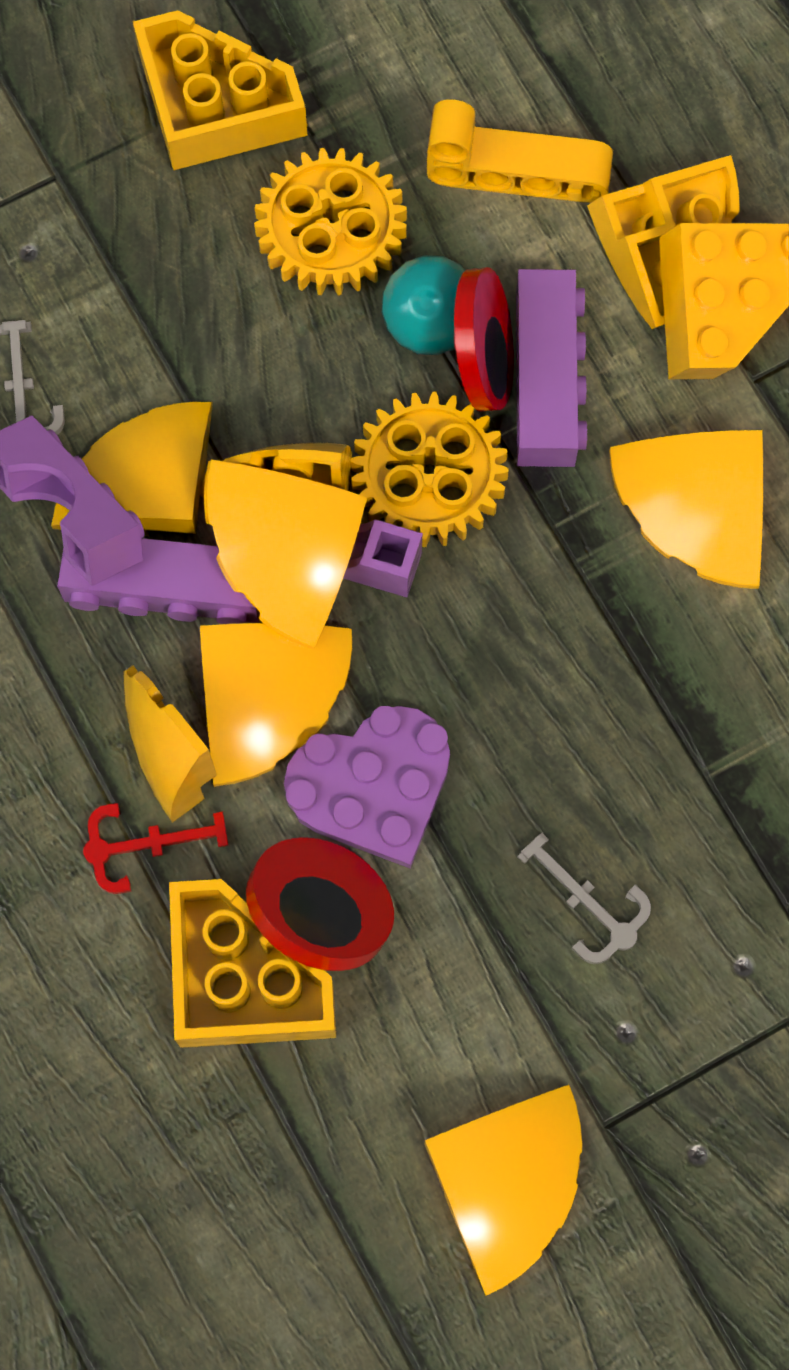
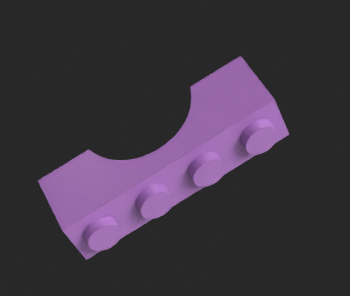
(97, 531)
(385, 557)

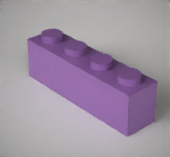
(548, 368)
(170, 580)

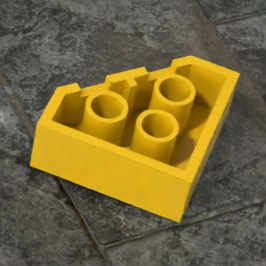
(215, 91)
(720, 292)
(235, 982)

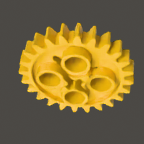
(315, 187)
(432, 428)

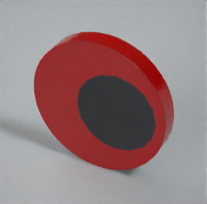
(483, 339)
(320, 904)

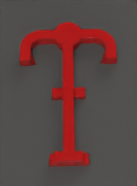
(99, 851)

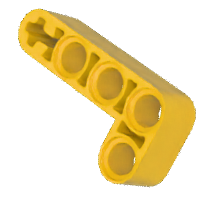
(513, 160)

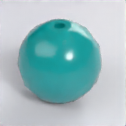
(421, 304)

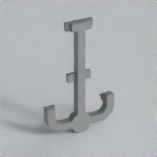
(20, 384)
(622, 935)

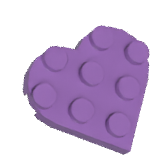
(372, 786)

